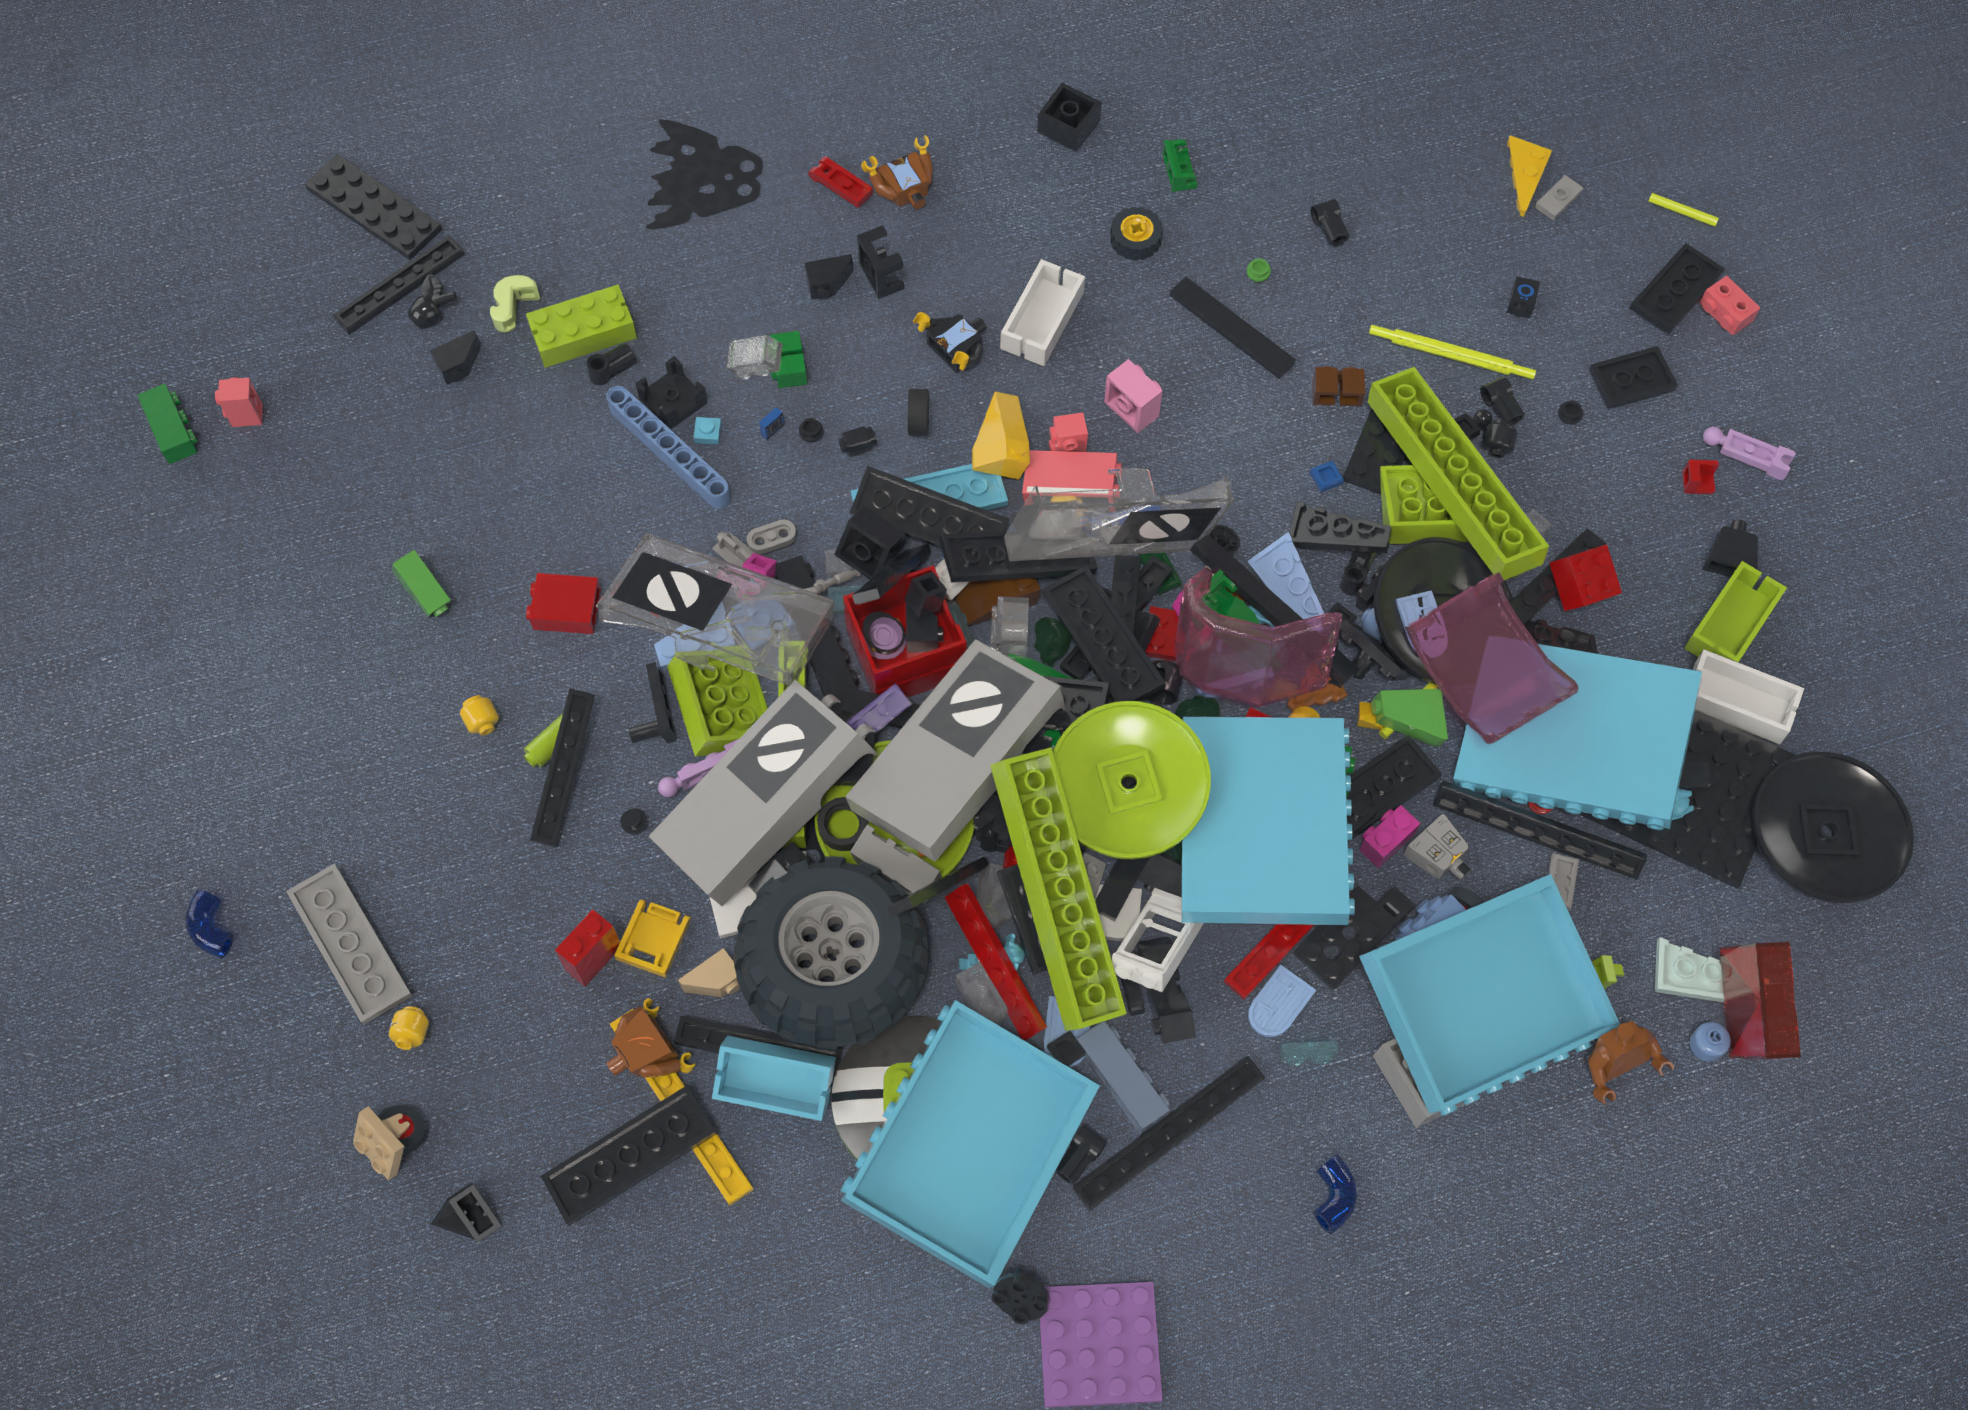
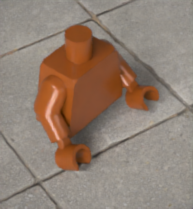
(1620, 1052)

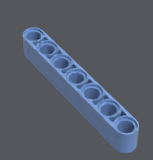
(670, 456)

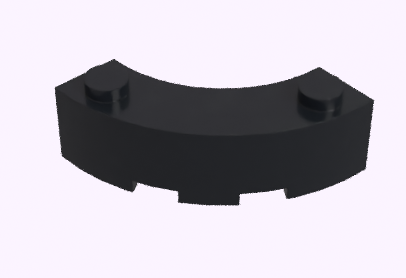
(1169, 1008)

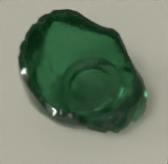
(1051, 640)
(1198, 707)

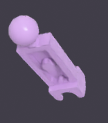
(1751, 451)
(691, 773)

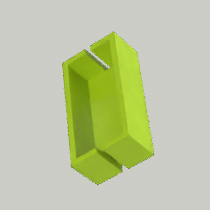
(581, 326)
(1736, 615)

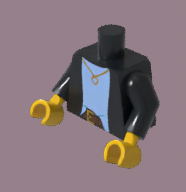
(953, 339)

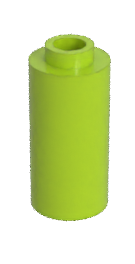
(541, 748)

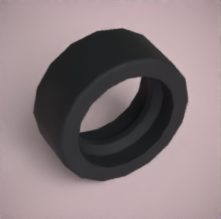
(918, 412)
(822, 820)

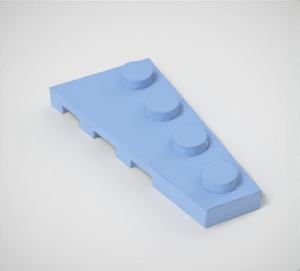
(1284, 575)

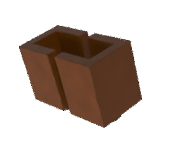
(1350, 381)

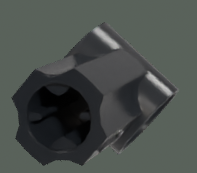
(1328, 217)
(609, 364)
(1500, 396)
(1357, 569)
(1084, 1149)

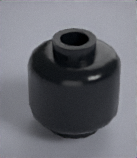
(1499, 438)

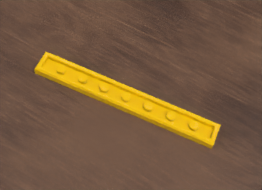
(712, 1152)

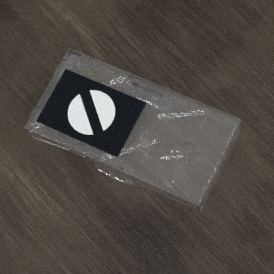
(1115, 519)
(717, 610)

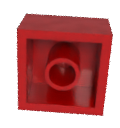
(1585, 577)

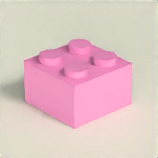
(1133, 395)

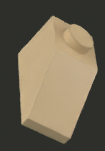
(712, 977)

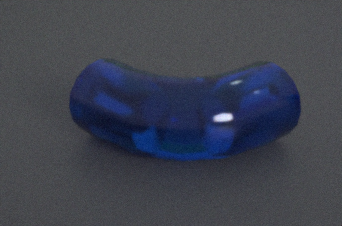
(202, 927)
(1341, 1197)

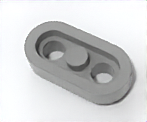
(771, 537)

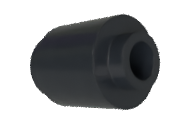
(857, 440)

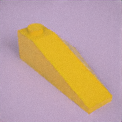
(1002, 439)

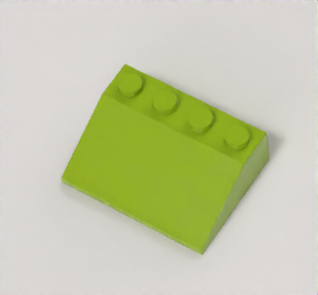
(1413, 507)
(716, 703)

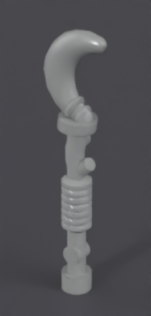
(821, 585)

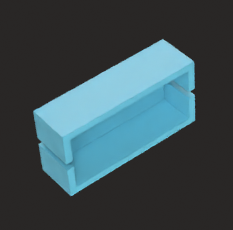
(774, 1078)

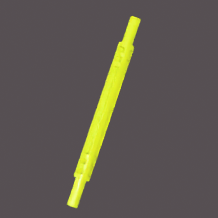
(1452, 352)

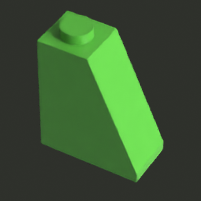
(421, 584)
(1412, 713)

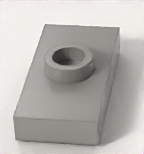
(1559, 197)
(1564, 875)

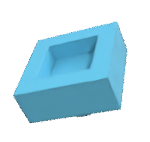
(707, 430)

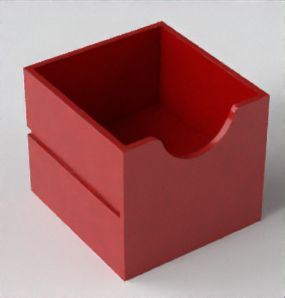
(909, 670)

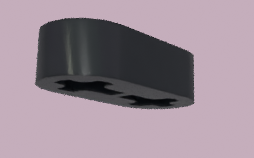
(1133, 997)

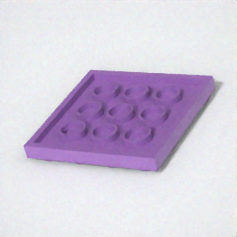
(1100, 1346)

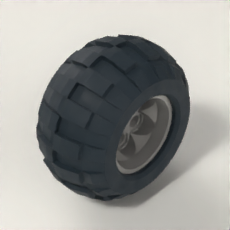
(809, 902)

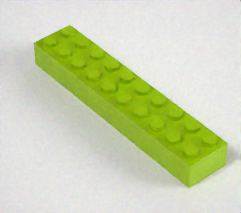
(1457, 474)
(1058, 889)

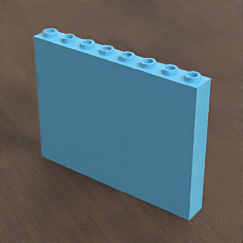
(1600, 752)
(1272, 824)
(1490, 994)
(969, 1143)

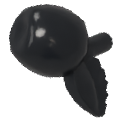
(425, 309)

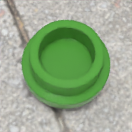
(1258, 270)

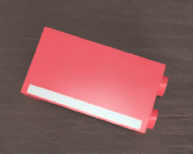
(1070, 471)

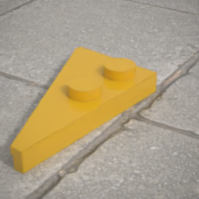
(1528, 166)

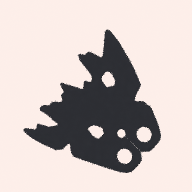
(703, 167)

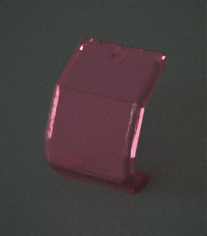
(1247, 658)
(1488, 661)

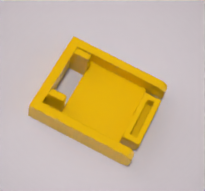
(655, 935)

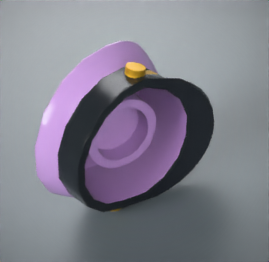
(883, 635)

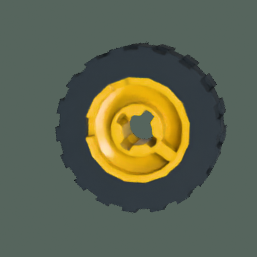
(1144, 241)

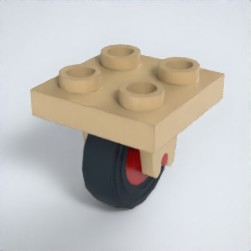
(388, 1136)

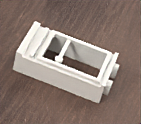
(1146, 971)

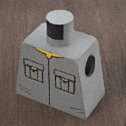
(1439, 850)

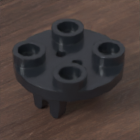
(1021, 1297)

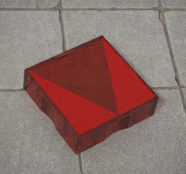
(1760, 1001)

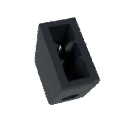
(1731, 548)

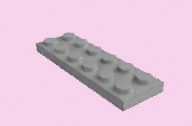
(349, 944)

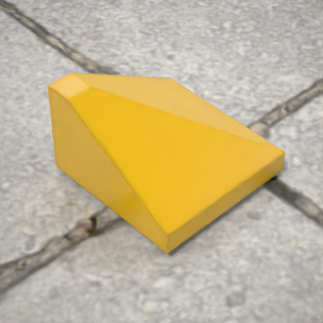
(1366, 718)

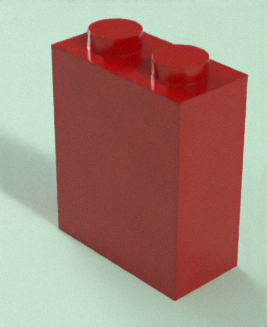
(564, 603)
(588, 948)

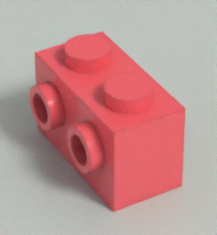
(1729, 305)
(239, 402)
(1068, 433)

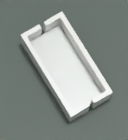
(1042, 313)
(1746, 697)

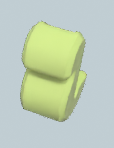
(505, 294)

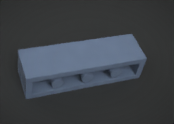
(1123, 1078)

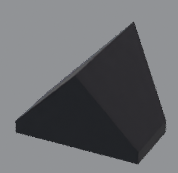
(467, 1214)

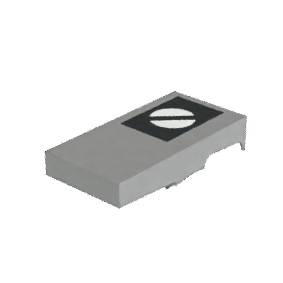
(941, 759)
(760, 792)

